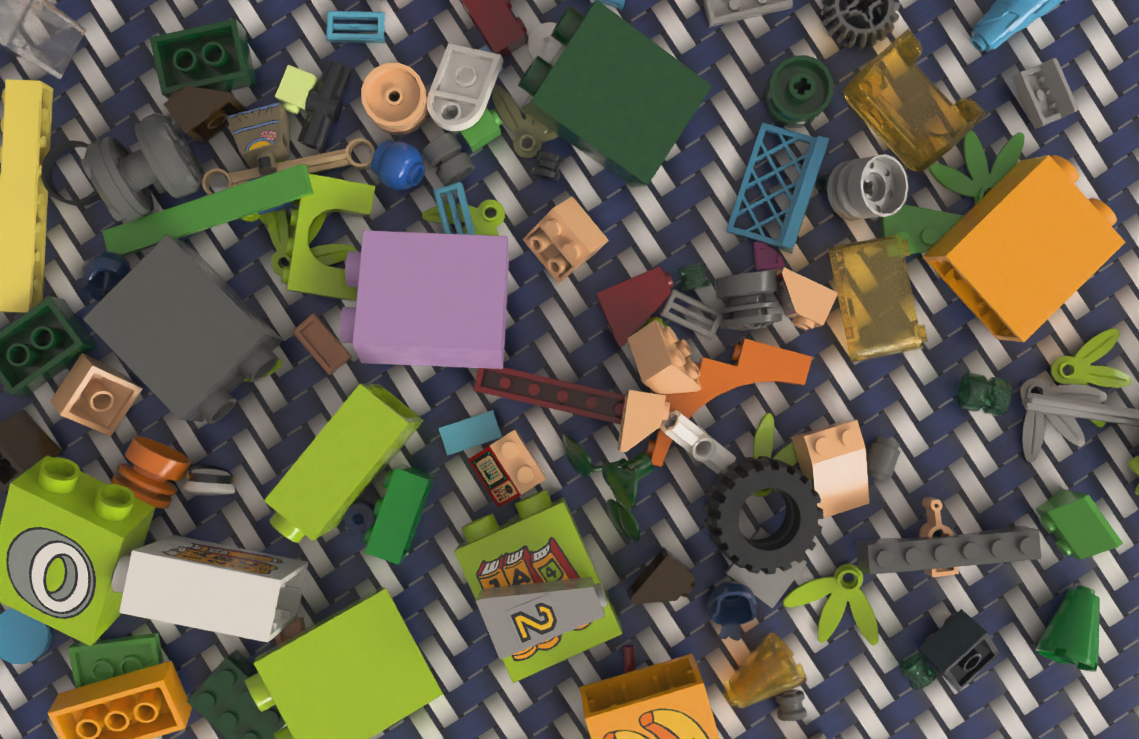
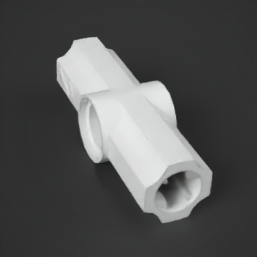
(697, 442)

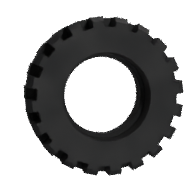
(789, 540)

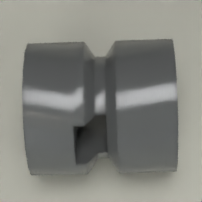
(446, 156)

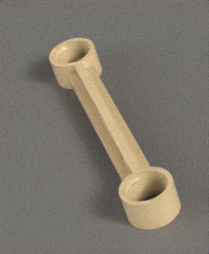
(314, 164)

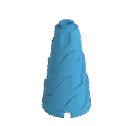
(1006, 19)

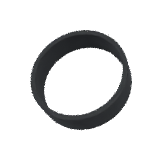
(46, 173)

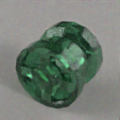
(694, 277)
(918, 671)

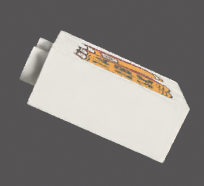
(211, 587)

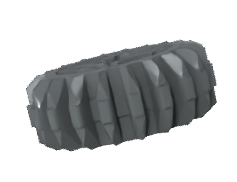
(865, 30)

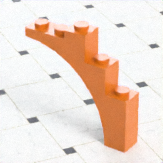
(752, 364)

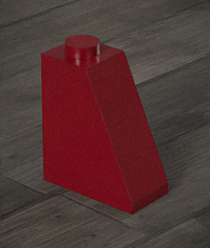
(633, 302)

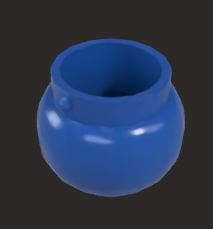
(398, 165)

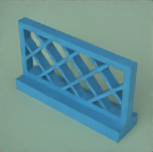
(801, 195)

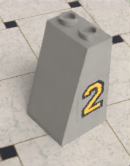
(538, 611)

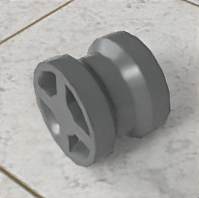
(791, 705)

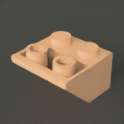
(565, 239)
(664, 360)

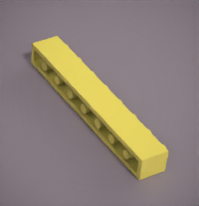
(23, 194)

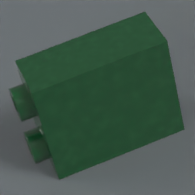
(613, 93)

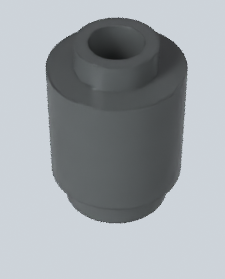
(882, 458)

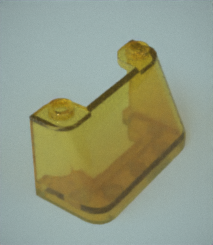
(908, 107)
(876, 297)

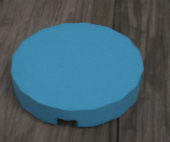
(22, 637)

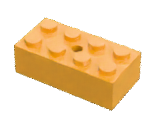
(124, 707)

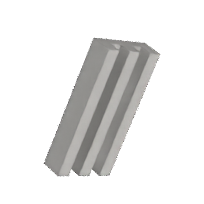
(670, 304)

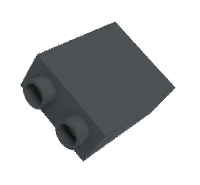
(185, 332)

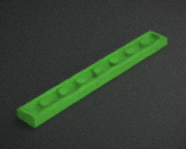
(210, 210)

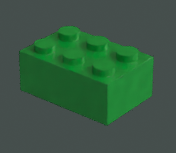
(398, 513)

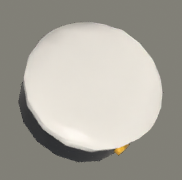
(209, 480)

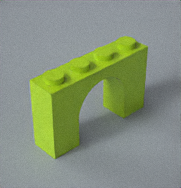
(305, 272)

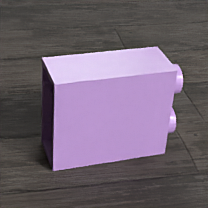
(428, 299)

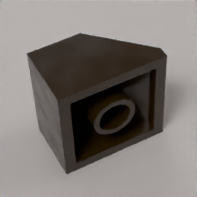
(202, 111)
(662, 580)

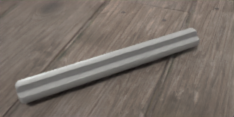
(1081, 409)

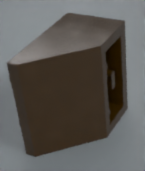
(22, 446)

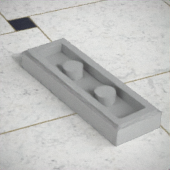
(727, 11)

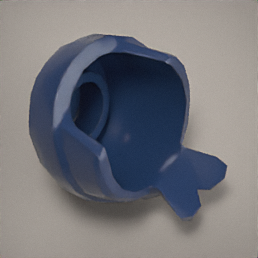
(103, 273)
(731, 606)

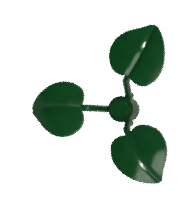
(621, 481)

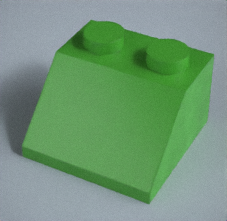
(1077, 525)

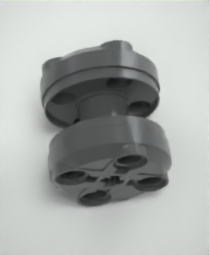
(125, 177)

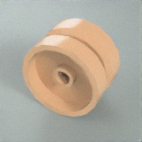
(399, 83)

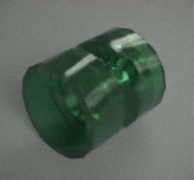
(979, 393)

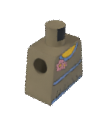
(262, 136)

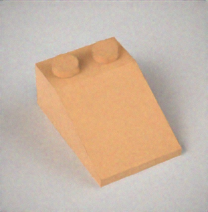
(835, 464)

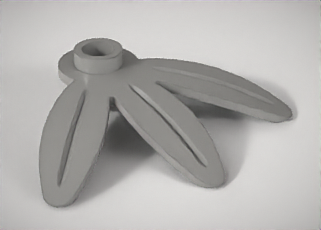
(1067, 426)

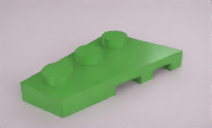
(919, 225)
(113, 657)

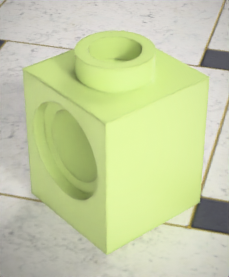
(296, 89)

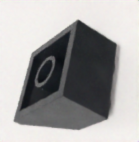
(959, 649)

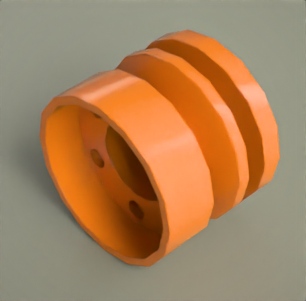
(152, 469)

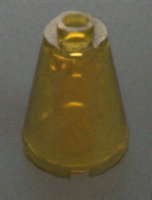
(764, 674)

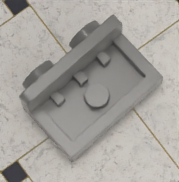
(1045, 93)

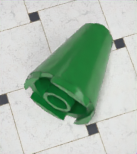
(1074, 631)

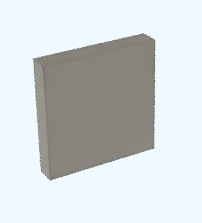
(766, 587)

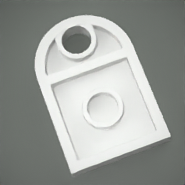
(463, 85)

